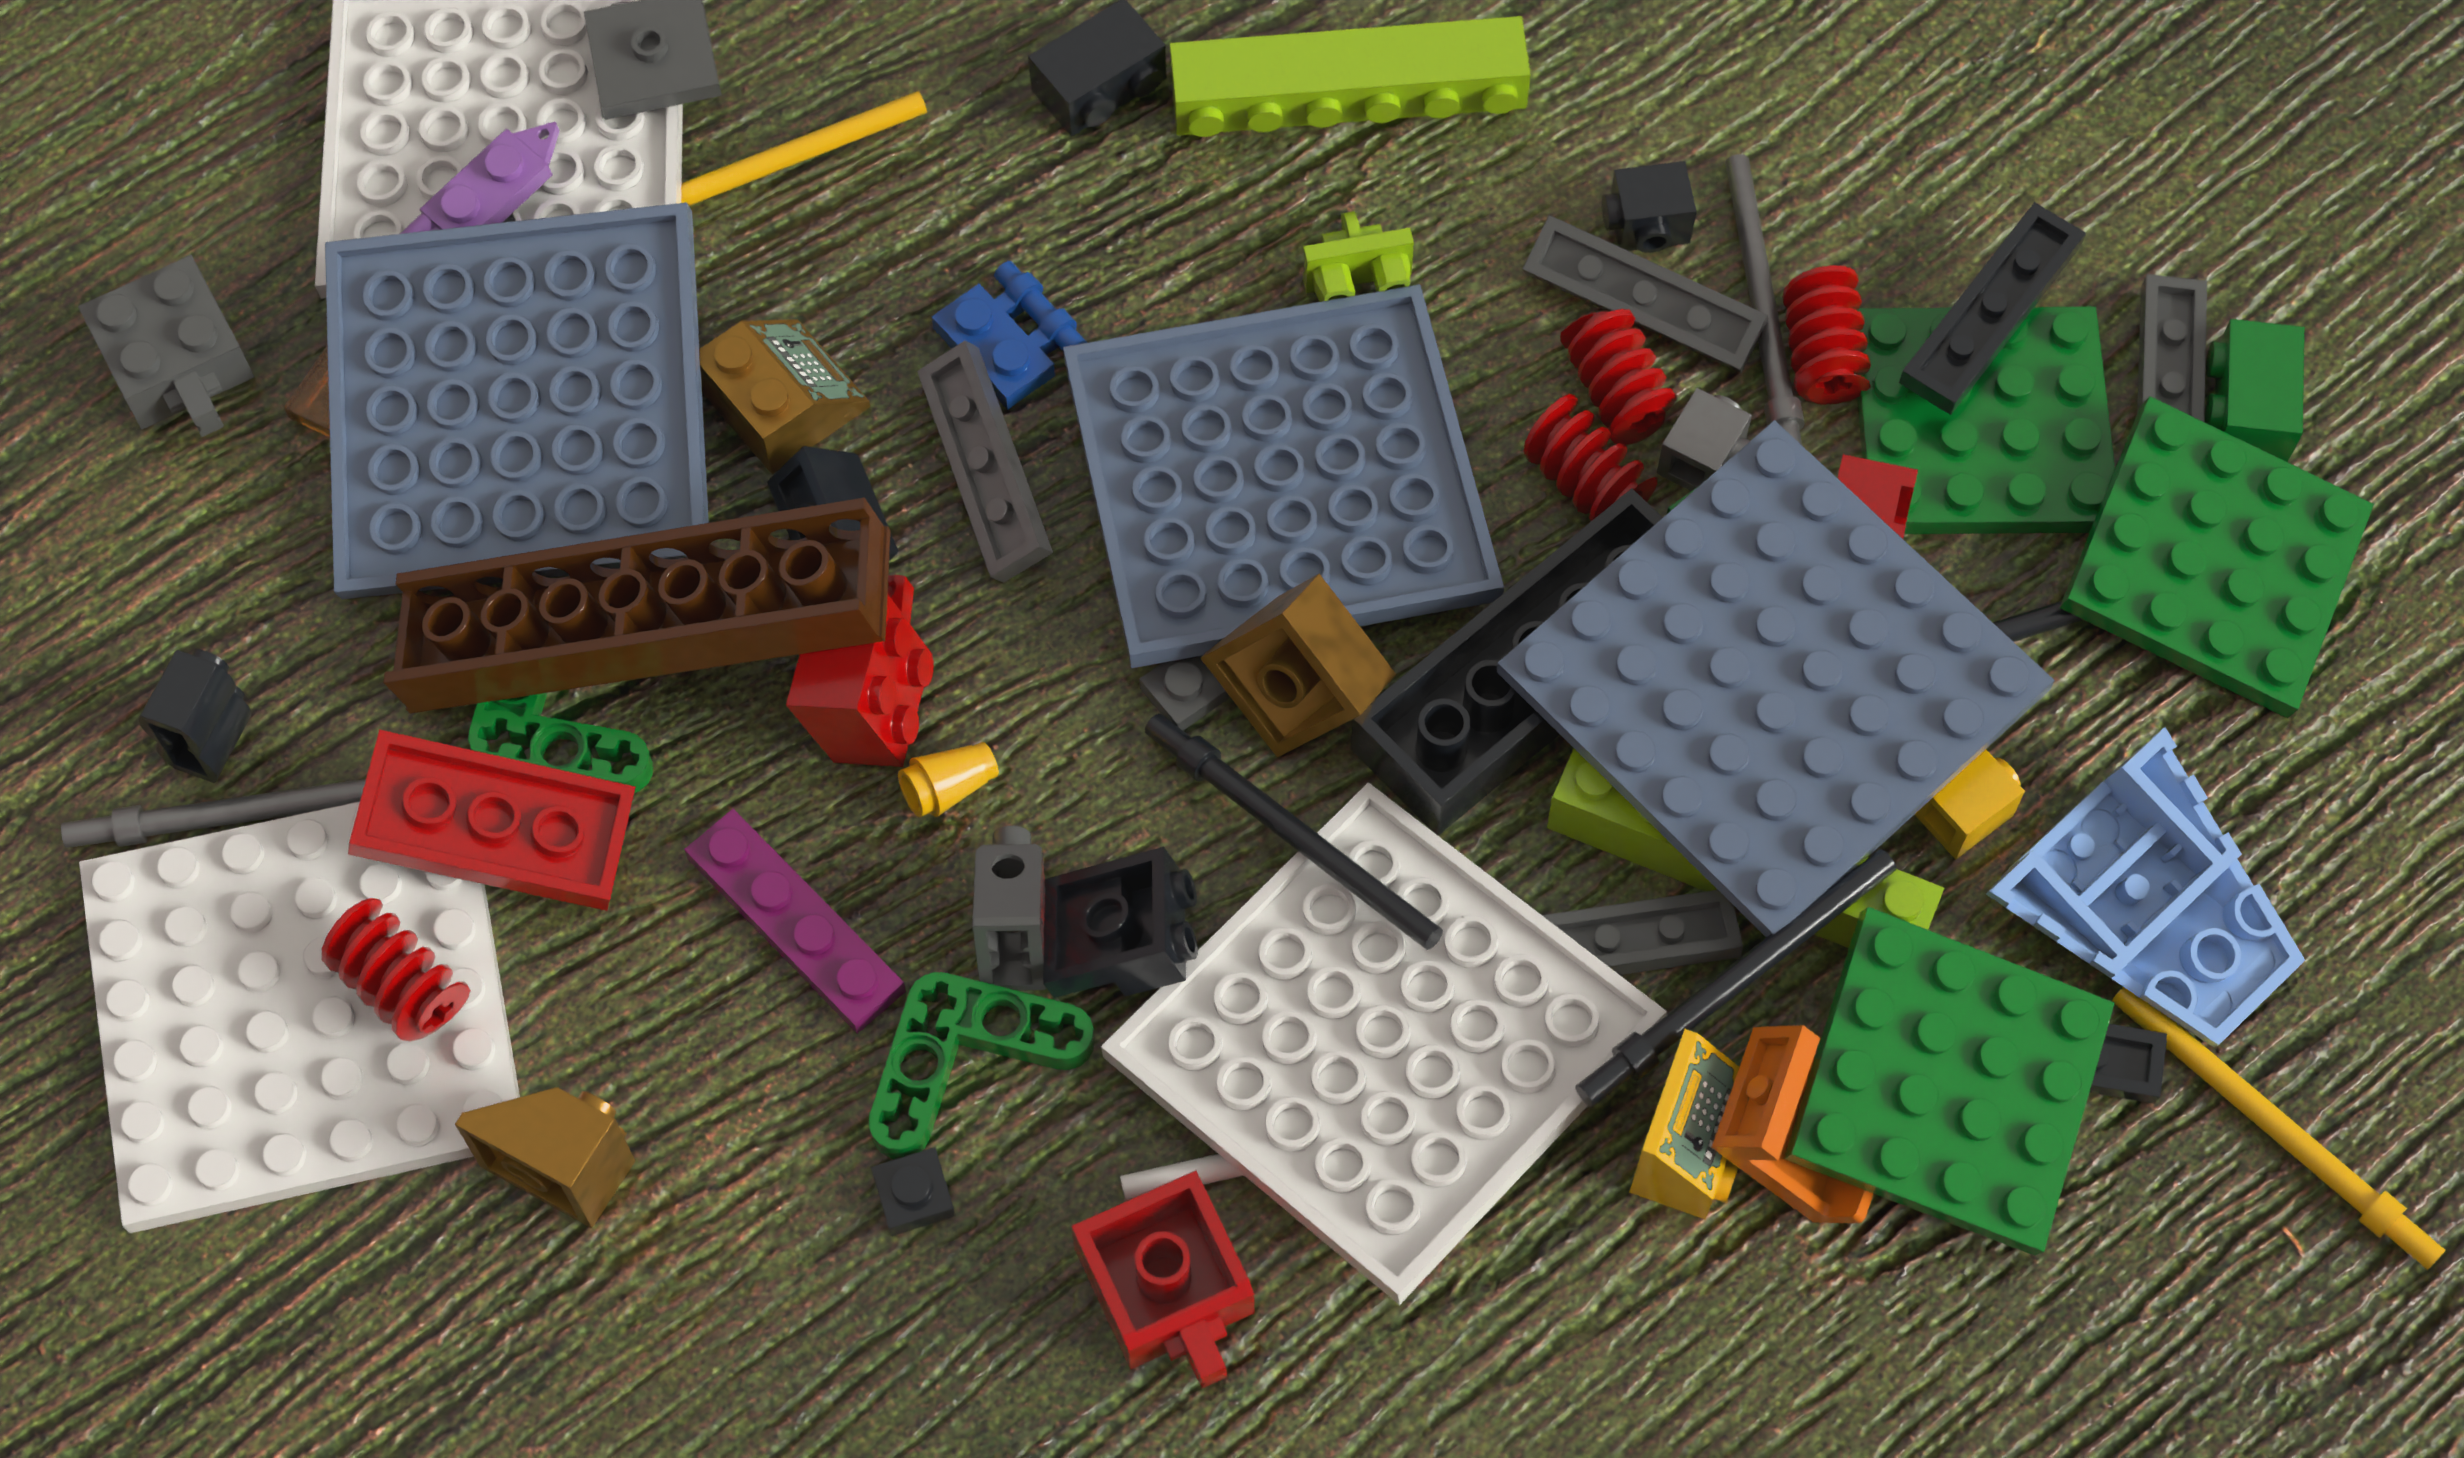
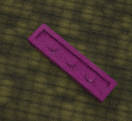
(795, 921)

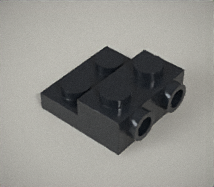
(1119, 925)

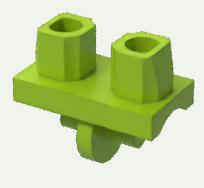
(1357, 257)

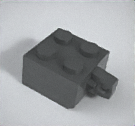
(168, 345)

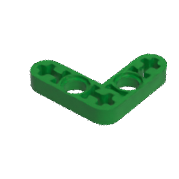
(523, 718)
(965, 1027)

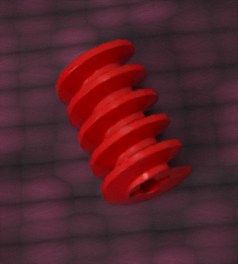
(1827, 335)
(1619, 374)
(1580, 461)
(391, 973)

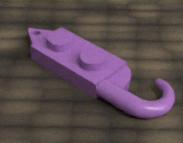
(492, 182)

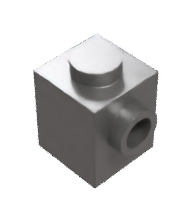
(1703, 439)

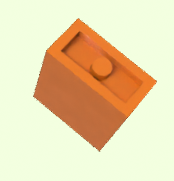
(1761, 1121)

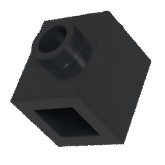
(1650, 207)

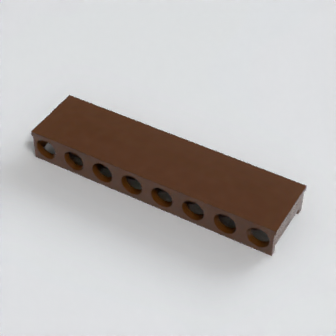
(648, 613)

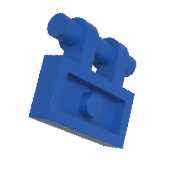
(1011, 357)

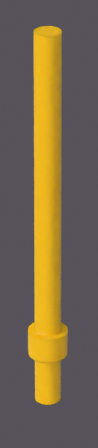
(802, 148)
(2380, 1213)

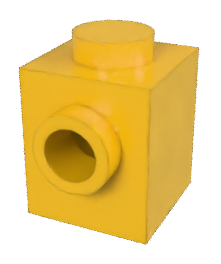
(1973, 804)

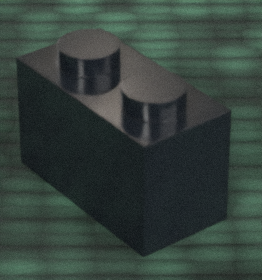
(1098, 67)

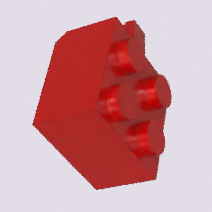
(866, 696)
(1166, 1276)

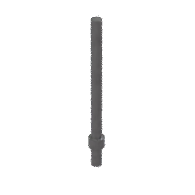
(1782, 404)
(133, 825)

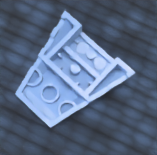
(2155, 897)

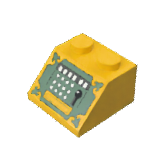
(1677, 1156)

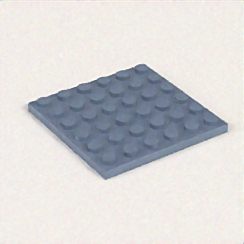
(512, 391)
(1276, 454)
(1774, 679)

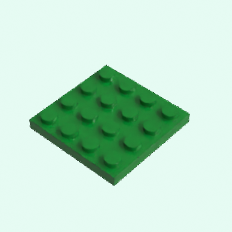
(2020, 447)
(2218, 557)
(1950, 1081)

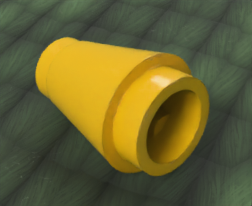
(946, 777)

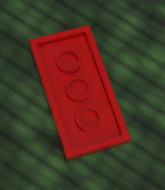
(491, 820)

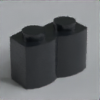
(196, 714)

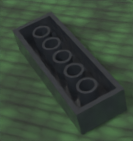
(1452, 720)

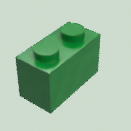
(2258, 385)

